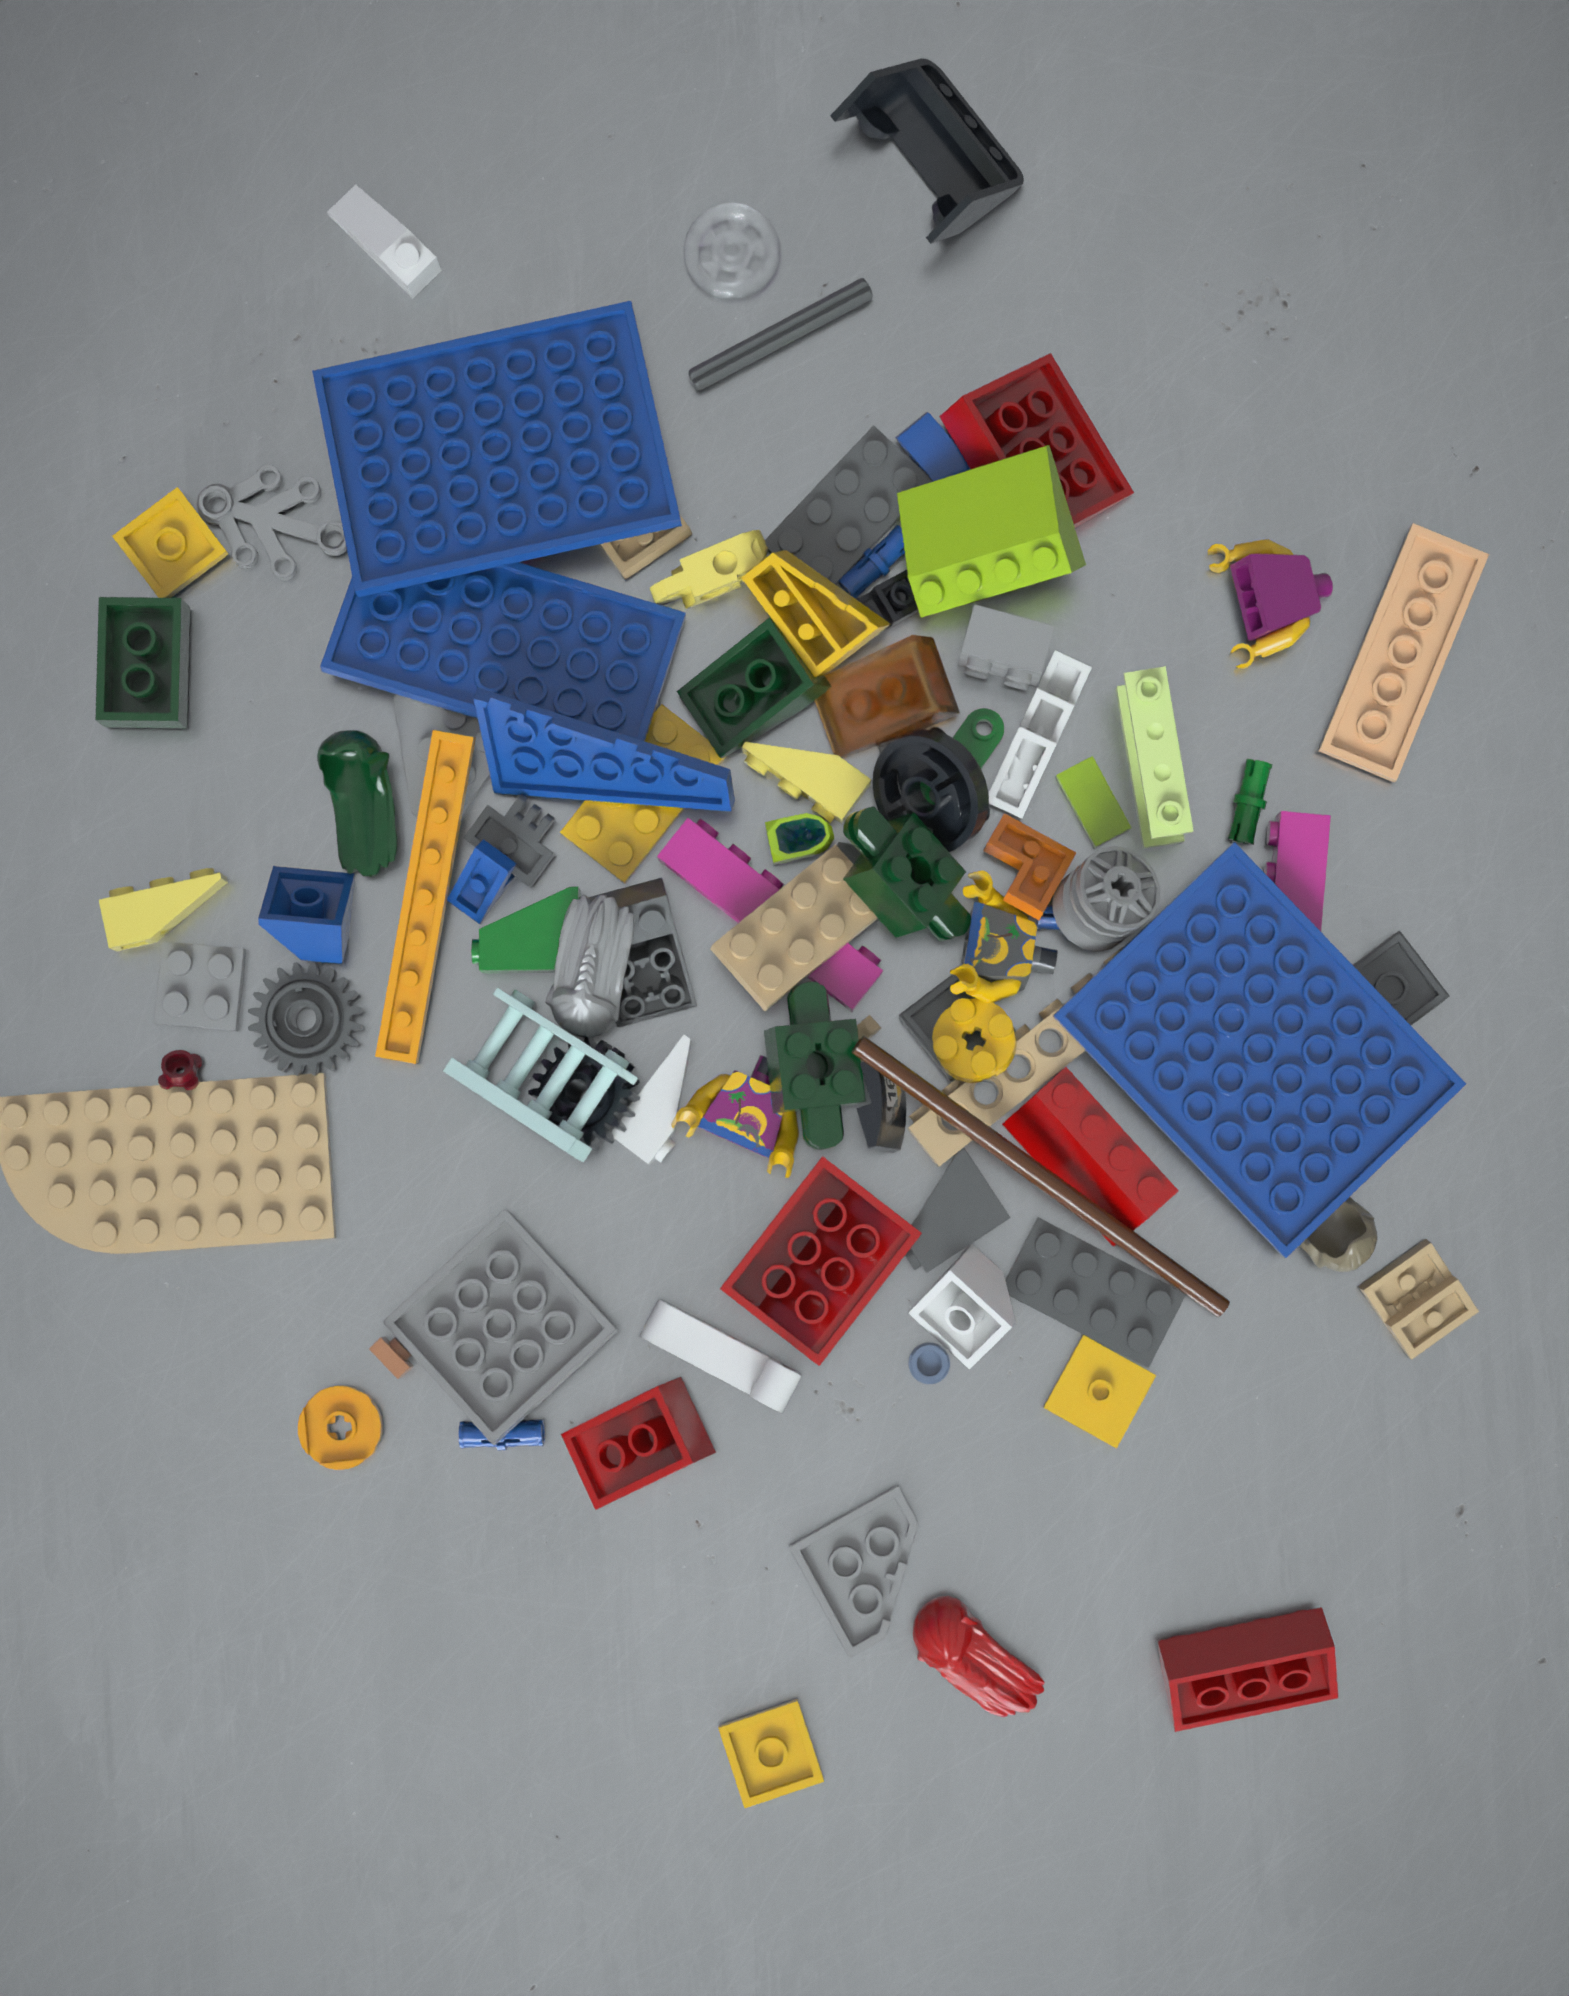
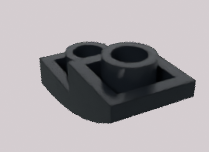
(892, 600)

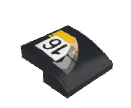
(886, 1116)

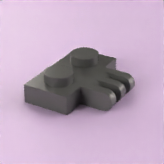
(515, 837)

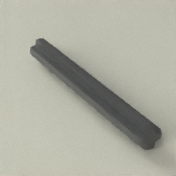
(780, 334)

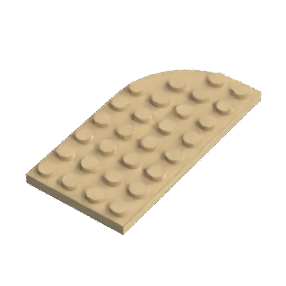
(174, 1164)

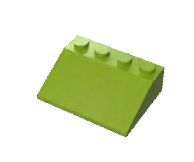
(987, 532)

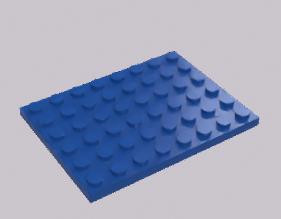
(495, 449)
(1259, 1050)

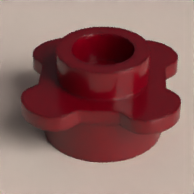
(177, 1061)

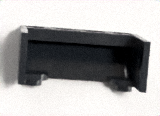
(939, 137)

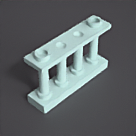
(537, 1112)

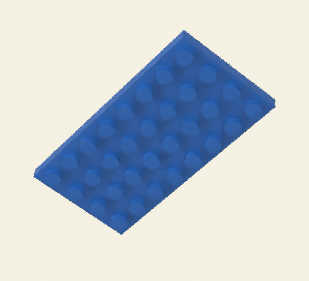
(513, 635)

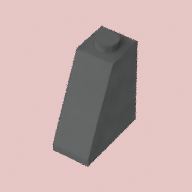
(955, 1214)

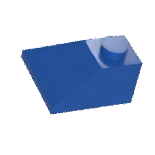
(309, 912)

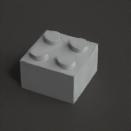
(1005, 647)

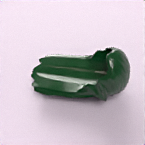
(361, 800)

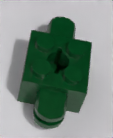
(896, 893)
(814, 1066)

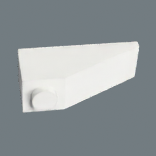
(386, 240)
(660, 1099)

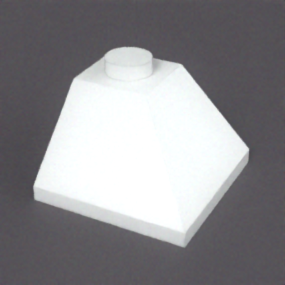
(967, 1307)

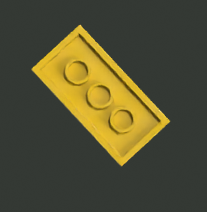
(623, 833)

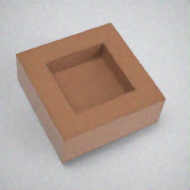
(393, 1356)

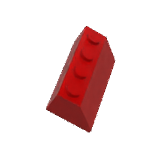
(1089, 1150)
(1249, 1669)

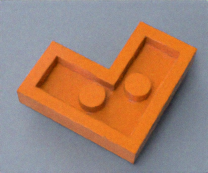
(1037, 858)

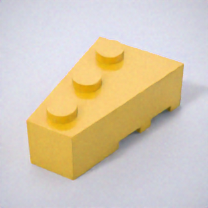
(812, 612)

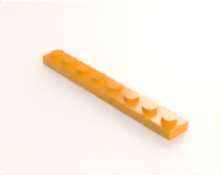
(425, 896)

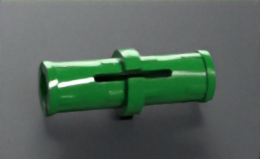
(1250, 801)

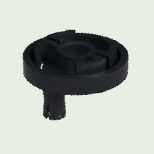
(951, 774)

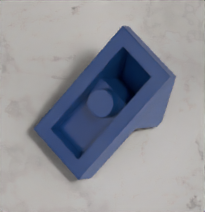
(482, 881)

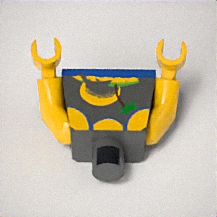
(998, 946)

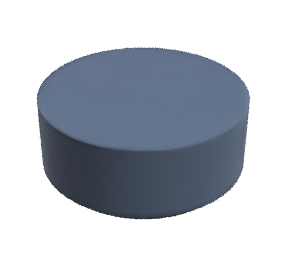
(929, 1363)

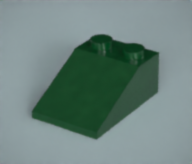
(750, 689)

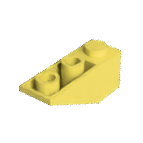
(819, 777)
(149, 914)

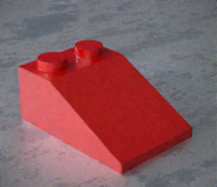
(638, 1443)

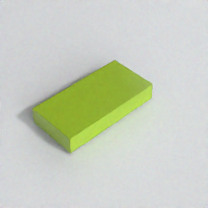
(1093, 802)

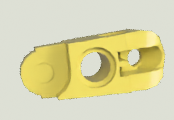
(712, 570)

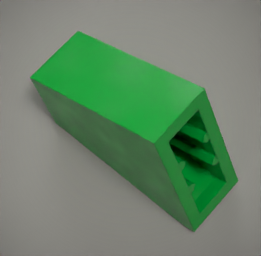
(525, 939)

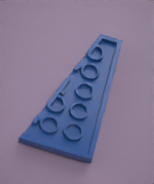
(567, 758)

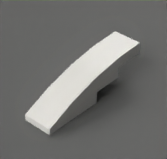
(1038, 734)

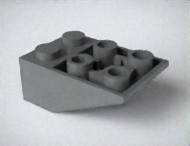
(656, 969)

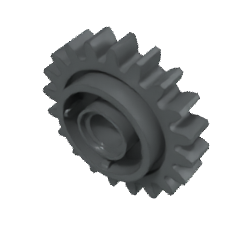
(279, 1015)

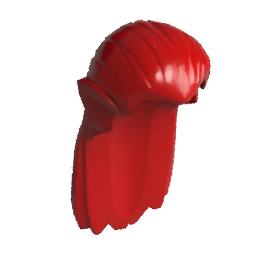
(972, 1660)

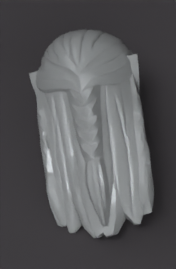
(591, 965)

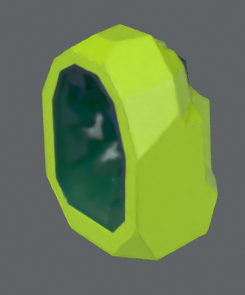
(798, 837)

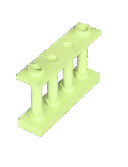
(1154, 758)

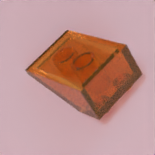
(886, 696)

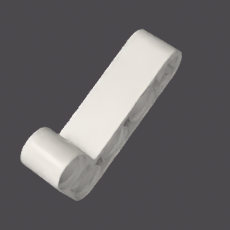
(721, 1355)

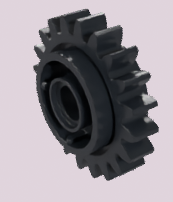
(610, 1108)

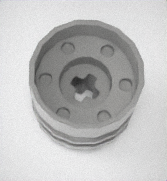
(1106, 898)

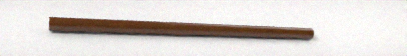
(1040, 1176)

